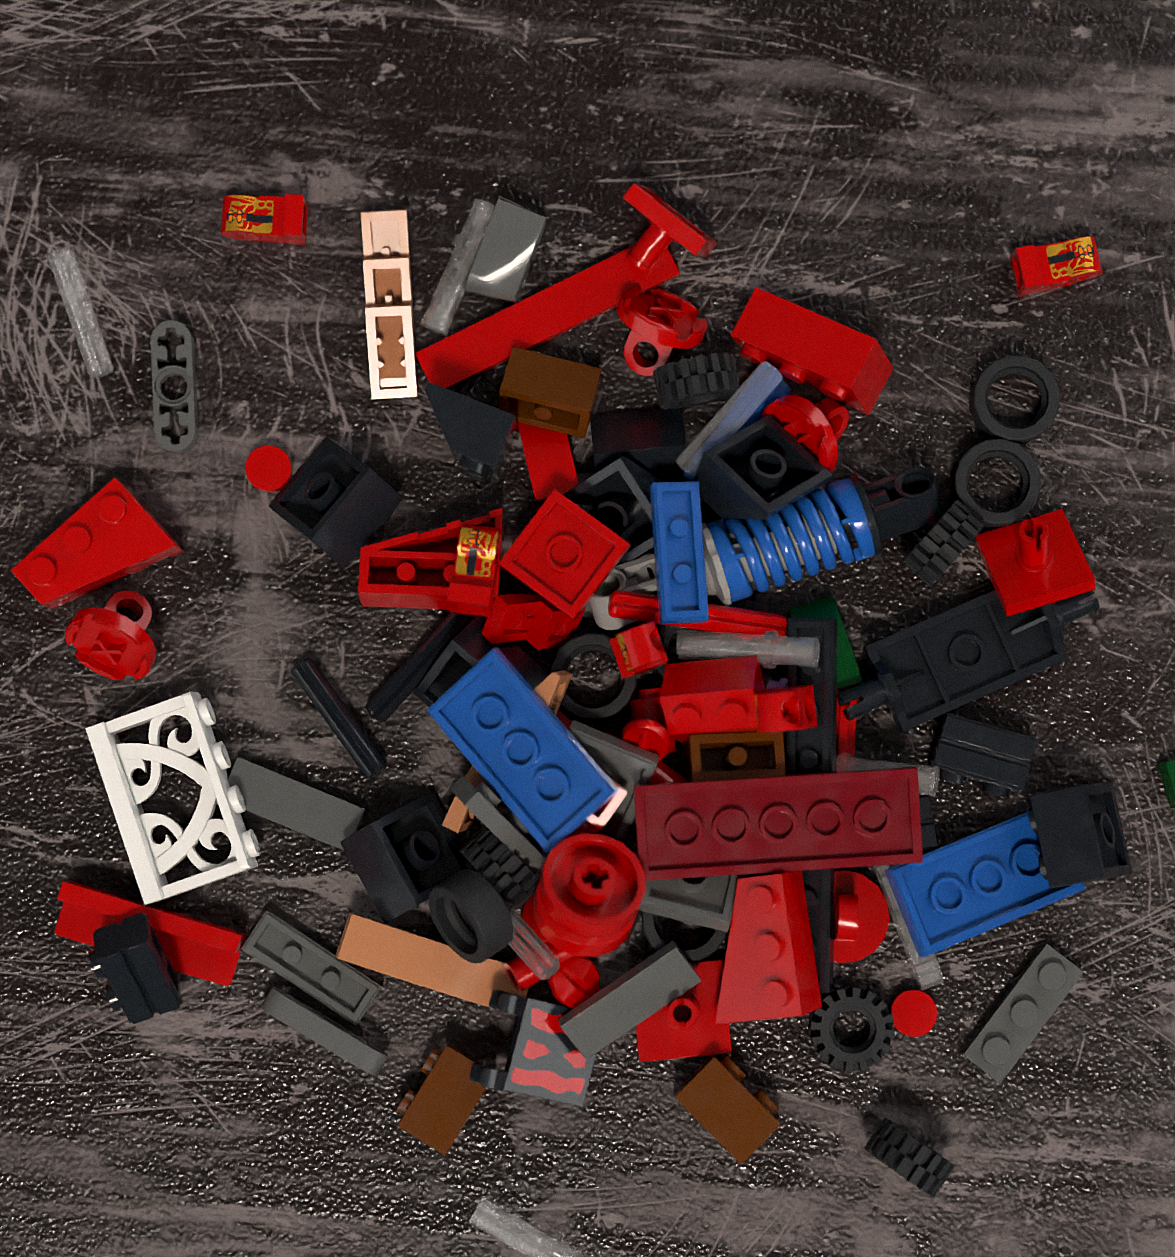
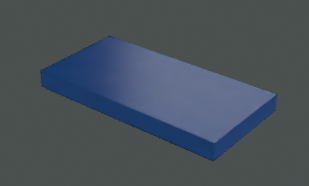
(522, 750)
(973, 885)

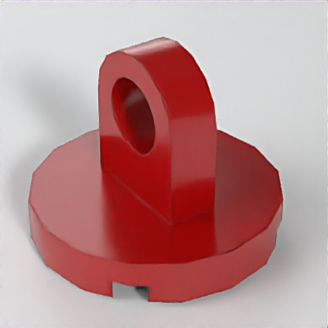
(661, 320)
(812, 425)
(112, 642)
(859, 916)

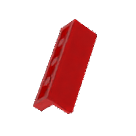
(189, 943)

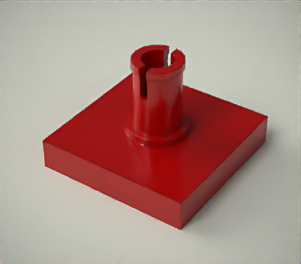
(665, 227)
(564, 554)
(1035, 562)
(687, 1023)

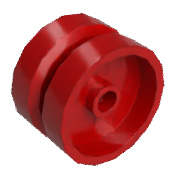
(588, 895)

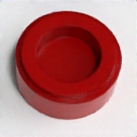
(268, 468)
(913, 1012)

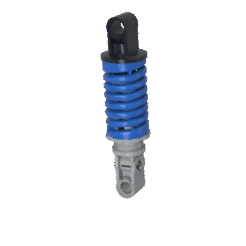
(795, 536)

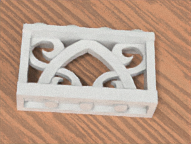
(117, 765)

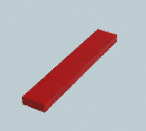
(539, 318)

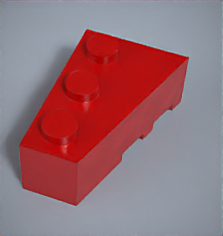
(813, 350)
(94, 547)
(418, 567)
(769, 951)

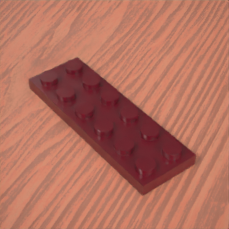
(778, 823)

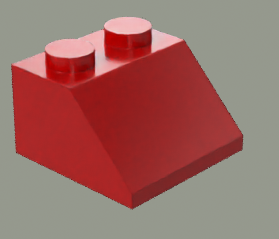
(711, 696)

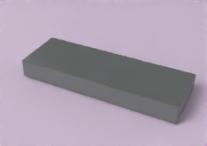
(295, 804)
(312, 967)
(629, 1000)

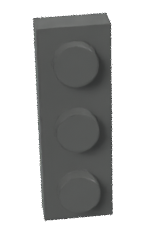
(507, 828)
(1022, 1012)

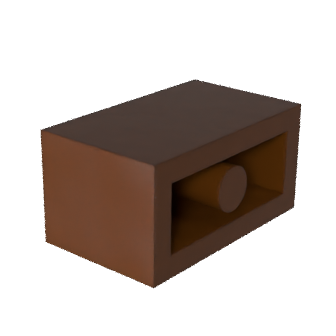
(549, 391)
(733, 755)
(443, 1101)
(728, 1108)

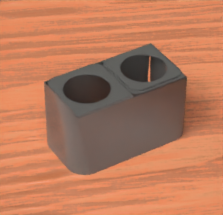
(506, 252)

